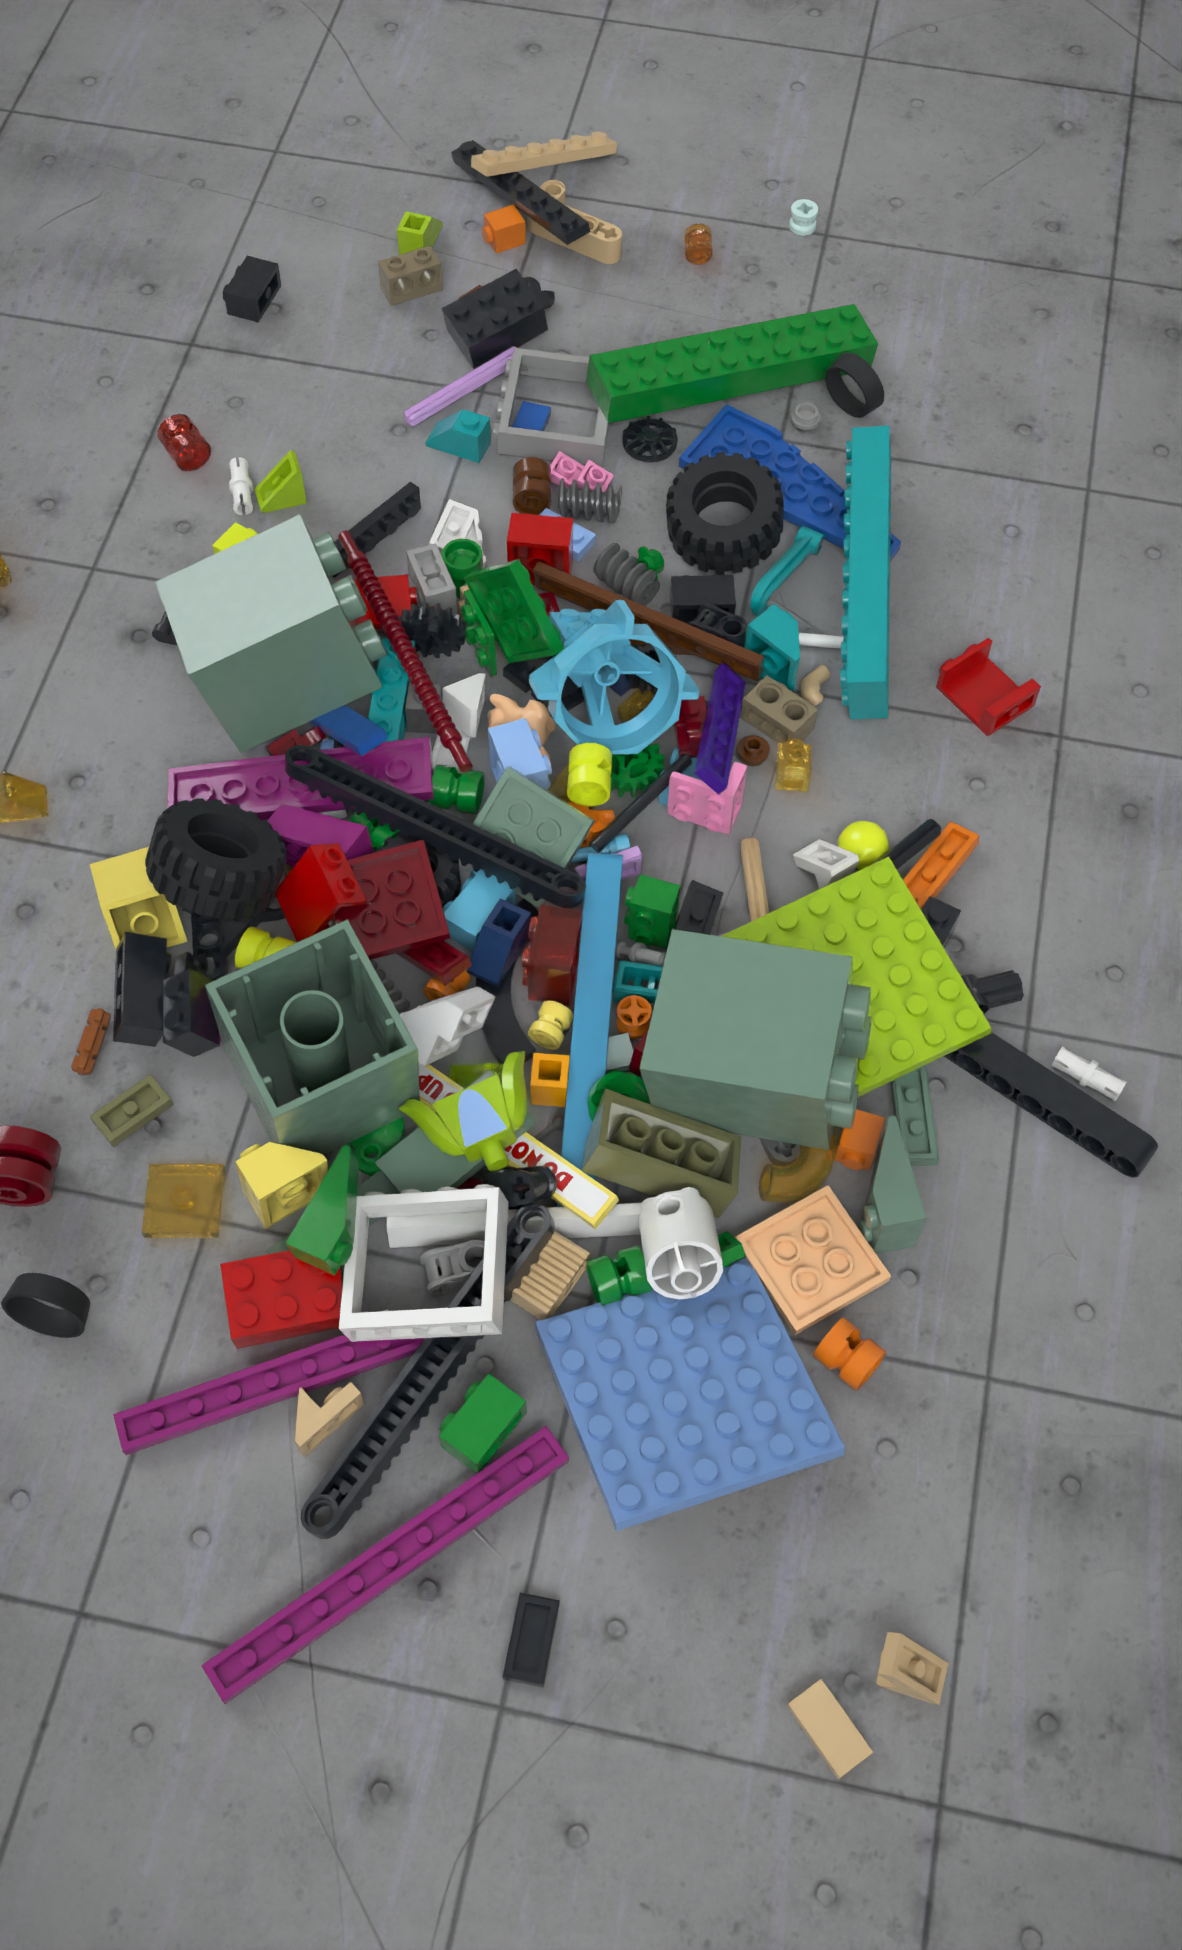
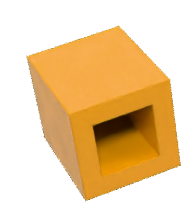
(549, 1079)

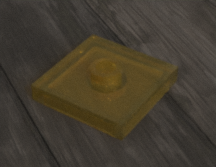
(183, 1201)

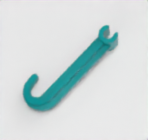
(805, 543)

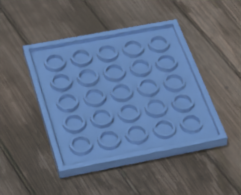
(686, 1396)

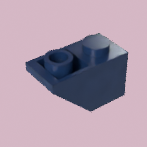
(500, 942)

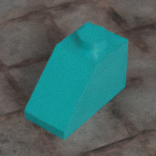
(462, 435)

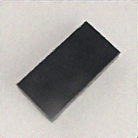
(531, 1640)

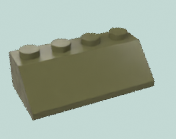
(661, 1151)

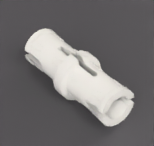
(240, 486)
(1088, 1073)

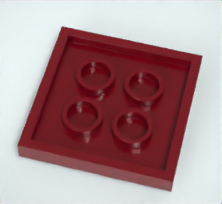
(400, 903)

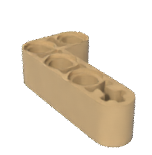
(602, 242)

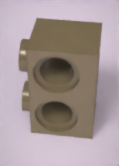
(410, 275)
(778, 711)

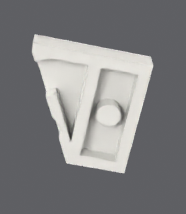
(456, 523)

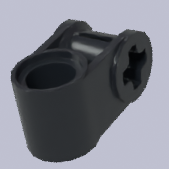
(721, 624)
(523, 1184)

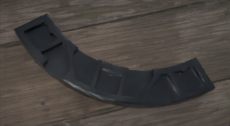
(501, 1026)

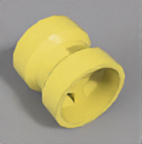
(551, 1024)

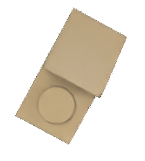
(318, 1423)
(911, 1669)

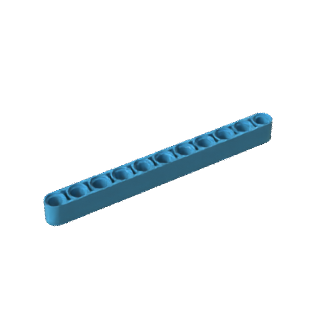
(592, 998)

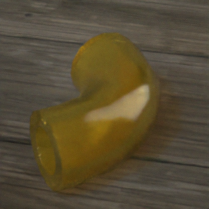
(800, 1177)

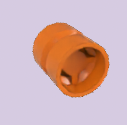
(849, 1354)

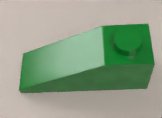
(328, 1224)

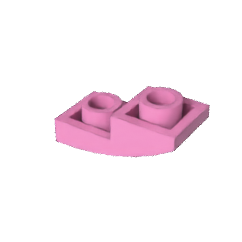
(569, 469)

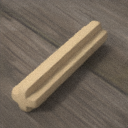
(754, 878)

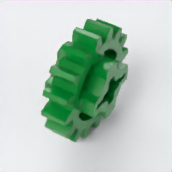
(636, 771)

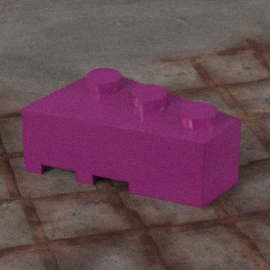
(304, 828)

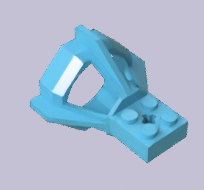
(593, 658)

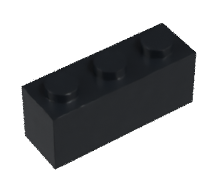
(139, 989)

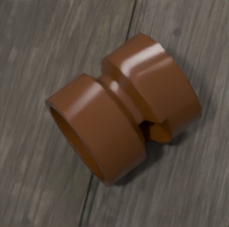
(531, 486)

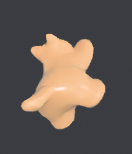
(535, 712)

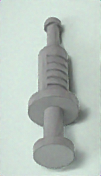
(639, 953)

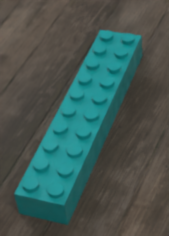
(867, 574)

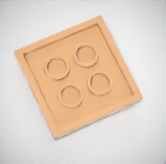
(812, 1260)

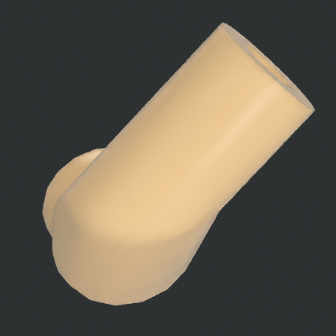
(811, 684)

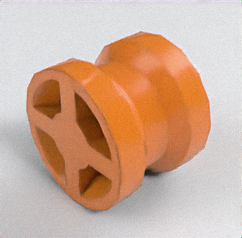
(634, 1008)

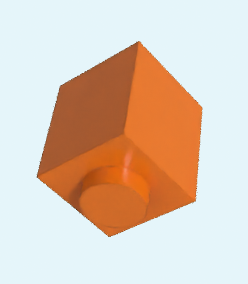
(504, 229)
(860, 1143)

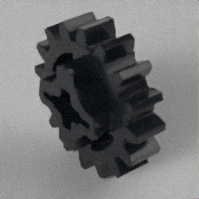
(434, 629)

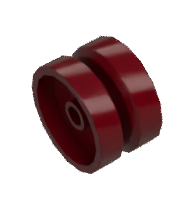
(27, 1166)

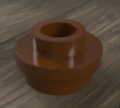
(753, 757)

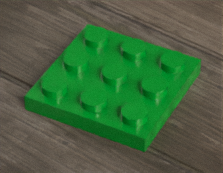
(514, 612)

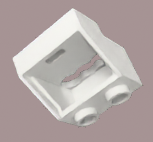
(443, 1023)

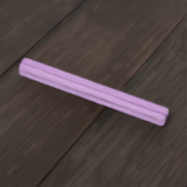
(458, 388)

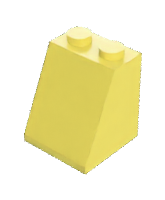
(132, 902)

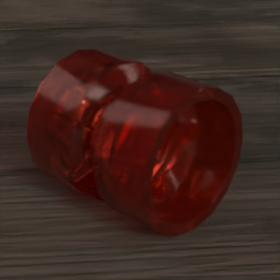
(184, 442)

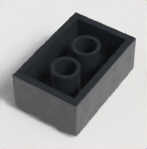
(495, 318)

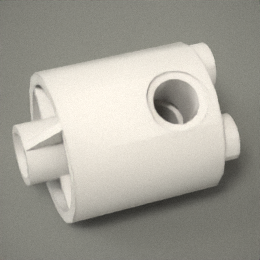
(680, 1244)

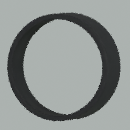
(865, 378)
(43, 1318)

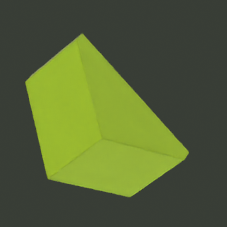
(282, 486)

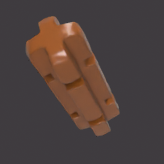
(91, 1041)

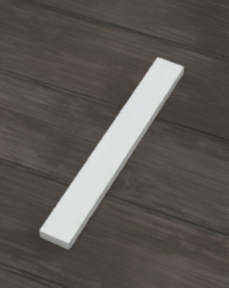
(467, 1226)

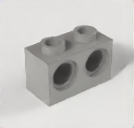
(431, 577)

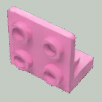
(697, 803)

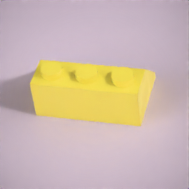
(279, 1179)

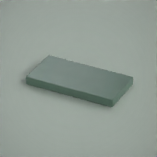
(423, 1167)

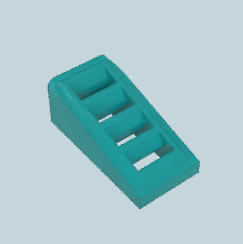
(638, 972)

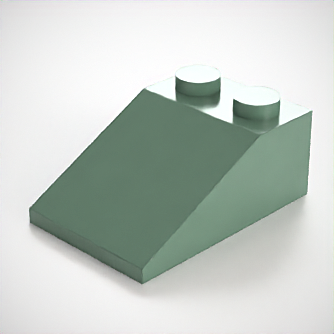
(893, 1203)

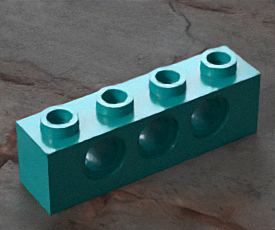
(389, 702)

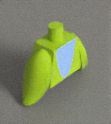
(478, 1118)

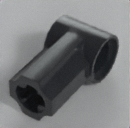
(995, 989)

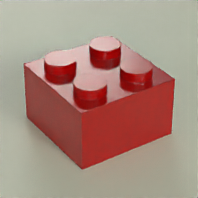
(542, 540)

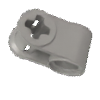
(453, 1264)

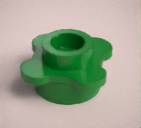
(652, 559)

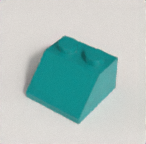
(777, 639)

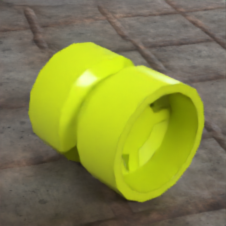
(589, 774)
(257, 945)

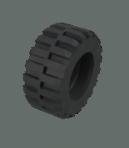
(725, 480)
(215, 859)

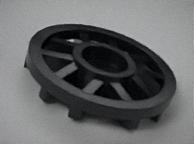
(650, 439)

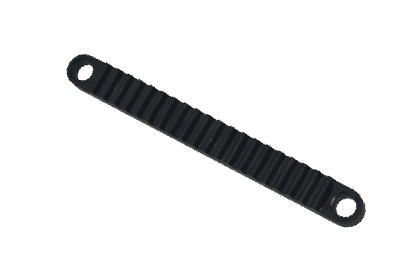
(435, 827)
(416, 1388)

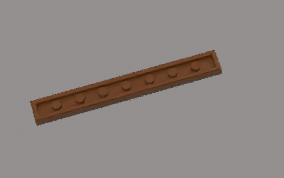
(665, 627)

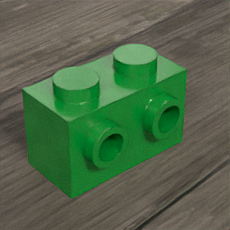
(652, 911)
(482, 1423)

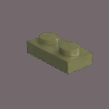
(131, 1110)

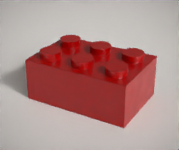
(279, 1298)

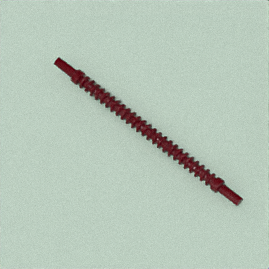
(402, 646)

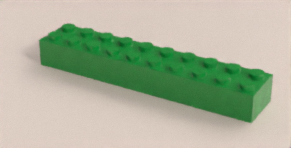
(726, 362)

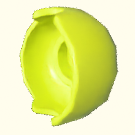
(865, 840)

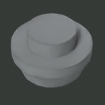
(805, 416)

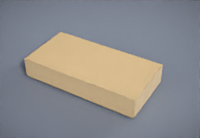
(829, 1729)

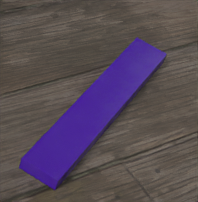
(720, 729)

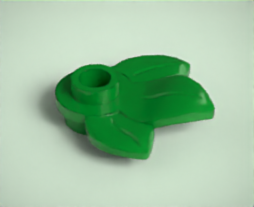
(377, 1142)

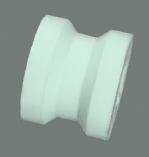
(803, 217)

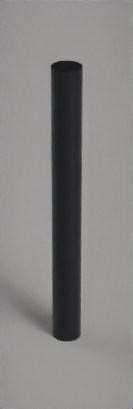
(639, 804)

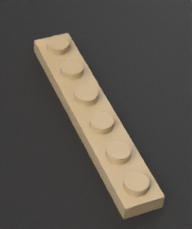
(545, 154)

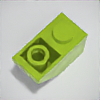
(417, 232)

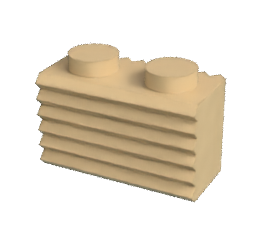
(551, 1278)

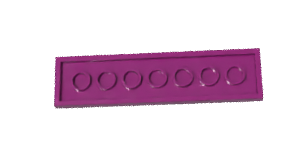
(263, 784)

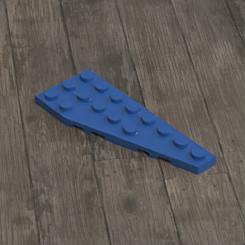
(808, 492)

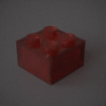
(552, 955)

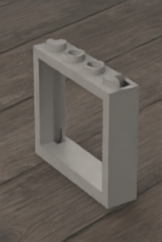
(542, 443)

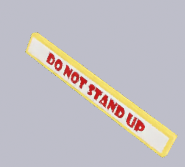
(574, 1188)

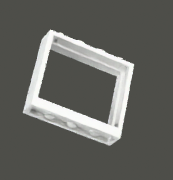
(428, 1322)

